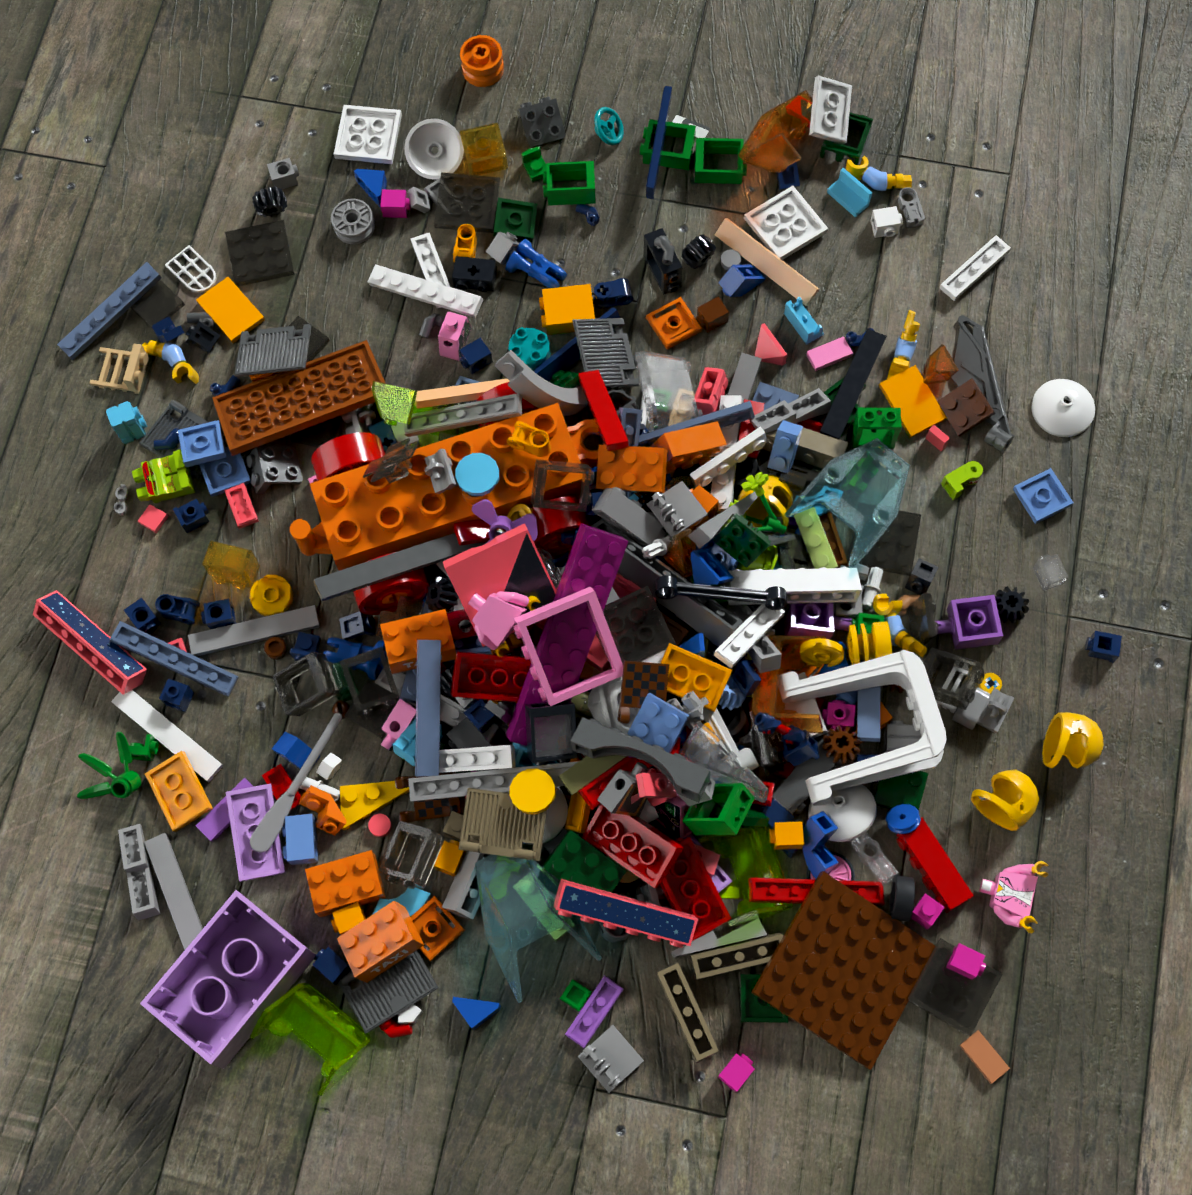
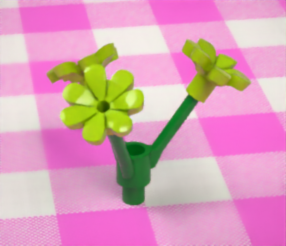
(770, 523)

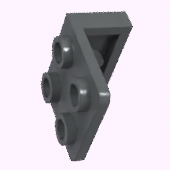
(541, 121)
(273, 466)

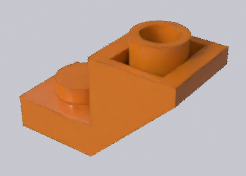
(329, 815)

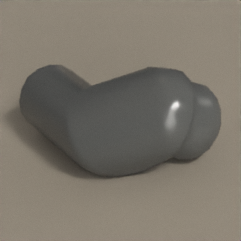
(664, 243)
(203, 317)
(430, 322)

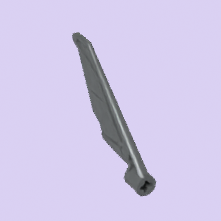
(975, 362)

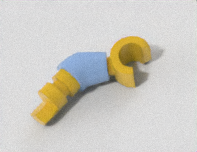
(876, 179)
(905, 346)
(174, 356)
(898, 633)

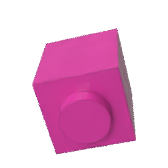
(395, 203)
(926, 911)
(966, 961)
(736, 1072)

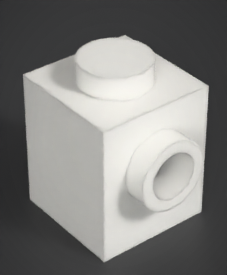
(886, 222)

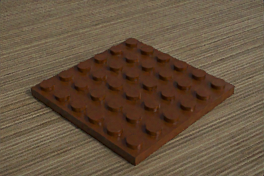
(844, 970)

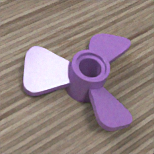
(485, 510)

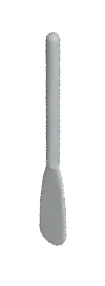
(273, 821)

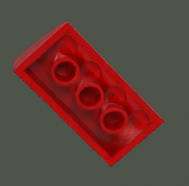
(489, 676)
(633, 844)
(693, 891)

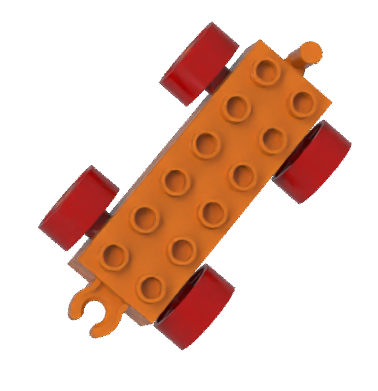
(381, 518)

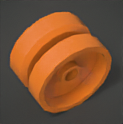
(482, 61)

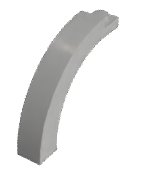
(538, 390)

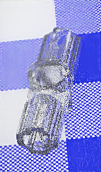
(878, 863)

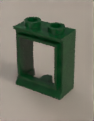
(858, 122)

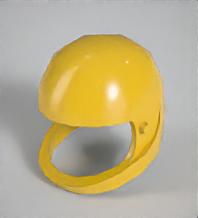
(778, 497)
(1073, 737)
(1011, 802)

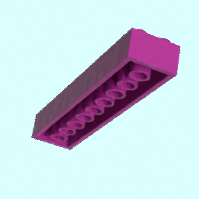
(570, 633)

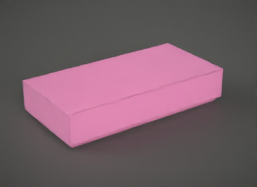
(829, 353)

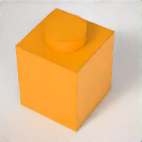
(787, 835)
(449, 858)
(347, 918)

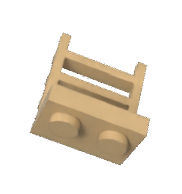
(134, 372)

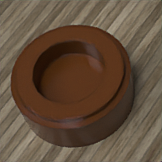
(275, 648)

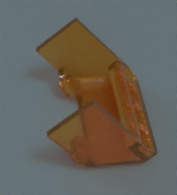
(771, 137)
(767, 694)

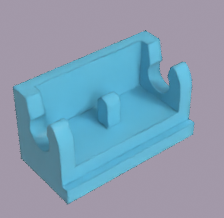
(802, 321)

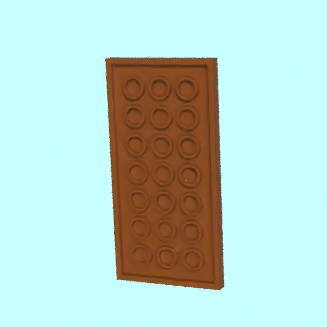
(298, 398)

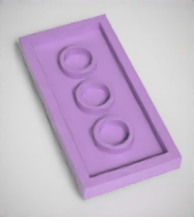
(245, 812)

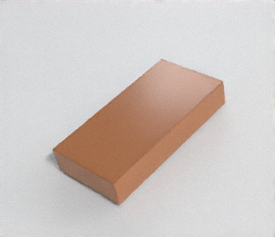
(984, 1057)

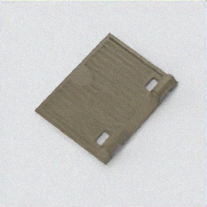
(500, 826)

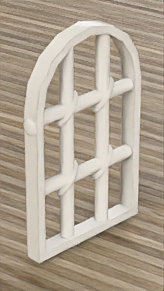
(192, 263)

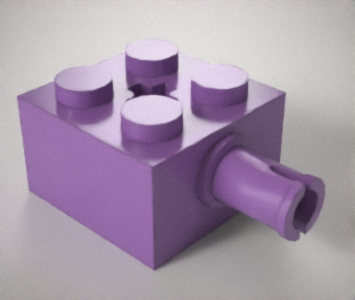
(813, 620)
(982, 631)

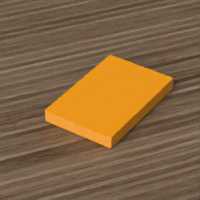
(230, 309)
(915, 399)
(695, 673)
(178, 791)

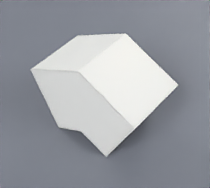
(329, 766)
(409, 1015)

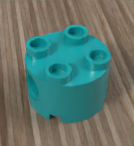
(530, 346)

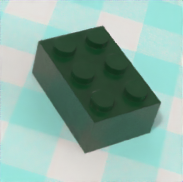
(583, 864)

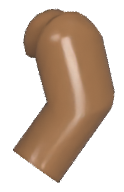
(907, 600)

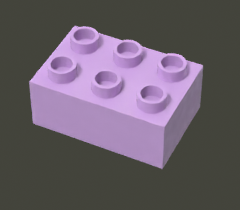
(227, 980)

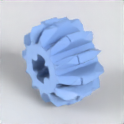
(732, 696)

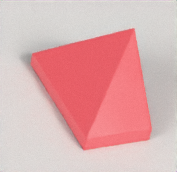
(769, 348)

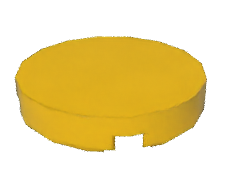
(271, 595)
(821, 651)
(532, 791)

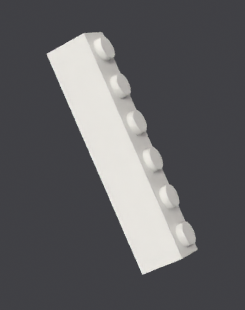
(801, 584)

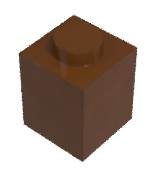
(712, 314)

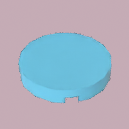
(477, 474)

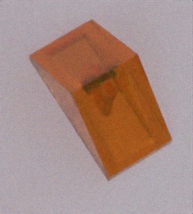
(939, 366)
(679, 553)

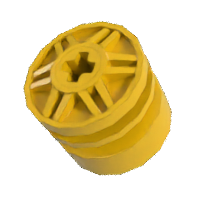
(868, 645)

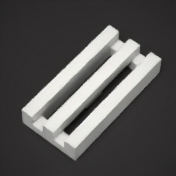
(962, 672)

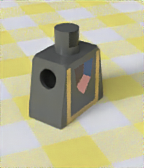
(622, 792)

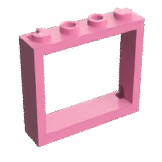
(586, 595)

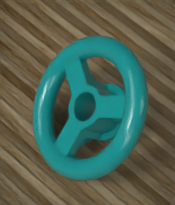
(606, 128)

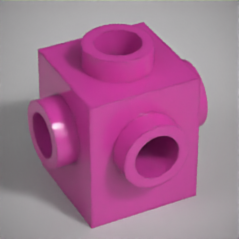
(839, 714)

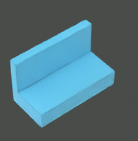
(850, 193)

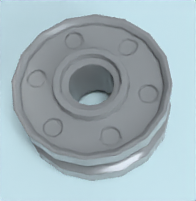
(360, 229)

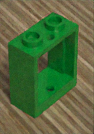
(719, 146)
(670, 159)
(569, 171)
(886, 426)
(737, 804)

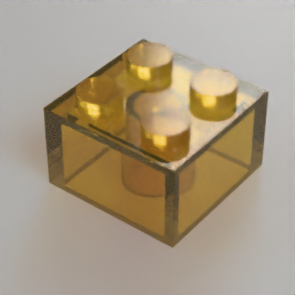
(484, 149)
(231, 565)

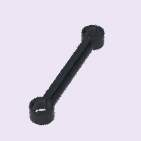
(773, 597)

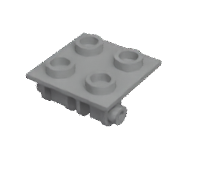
(676, 509)
(610, 1058)

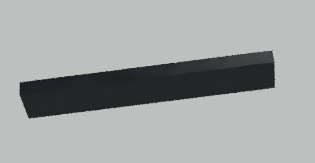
(853, 384)

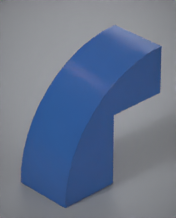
(815, 834)

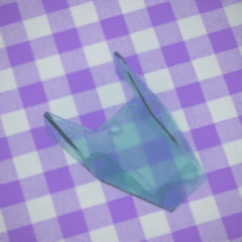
(861, 491)
(519, 909)

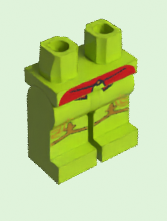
(164, 478)

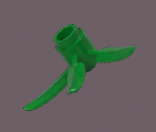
(121, 786)

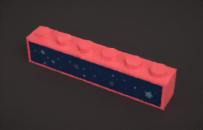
(89, 642)
(625, 912)

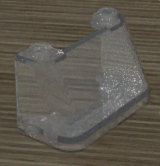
(666, 389)

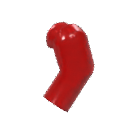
(394, 1030)

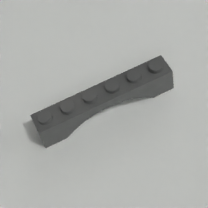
(597, 741)

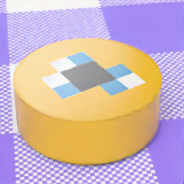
(990, 682)

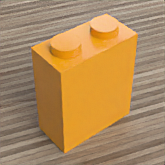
(564, 305)

